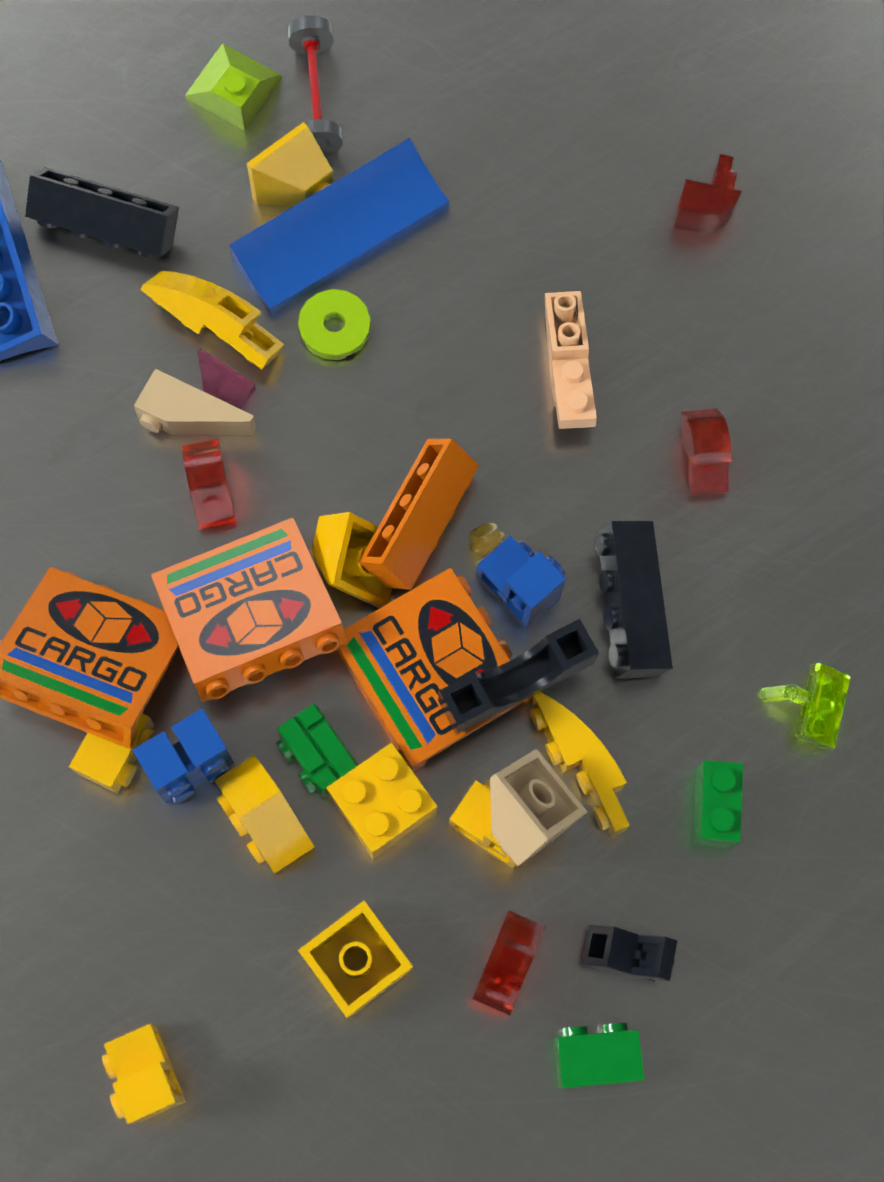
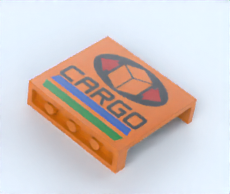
(248, 609)
(414, 651)
(86, 656)

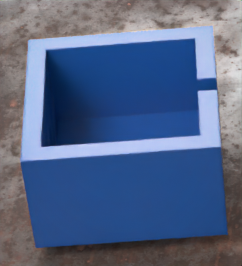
(192, 760)

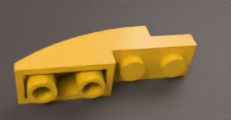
(206, 305)
(575, 746)

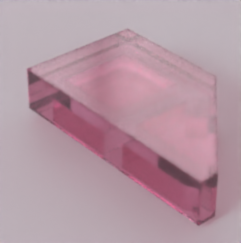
(223, 381)

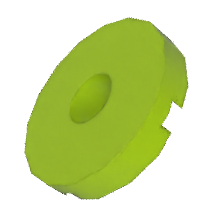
(330, 305)

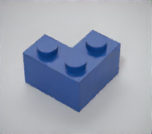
(522, 580)

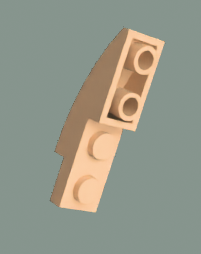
(569, 360)

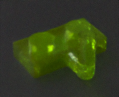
(820, 702)

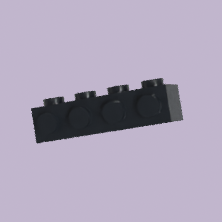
(101, 212)
(633, 599)

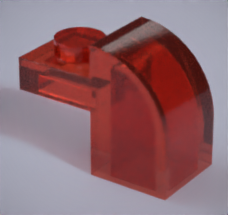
(712, 205)
(709, 450)
(208, 483)
(509, 962)

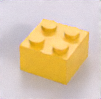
(382, 800)
(356, 959)

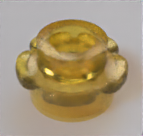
(485, 538)

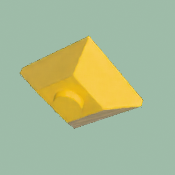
(289, 170)
(337, 550)

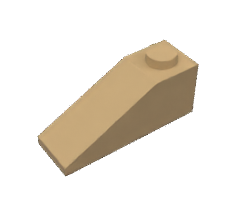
(185, 410)

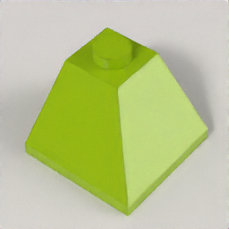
(233, 86)

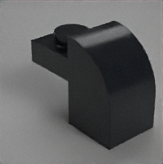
(629, 953)

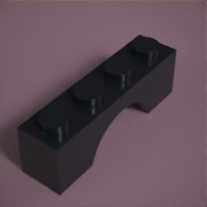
(495, 690)

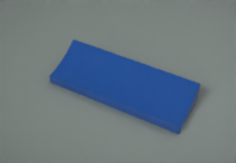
(338, 226)
(23, 310)

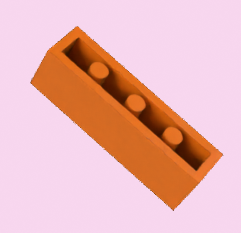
(419, 514)

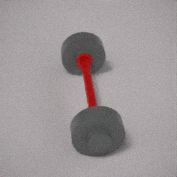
(313, 36)

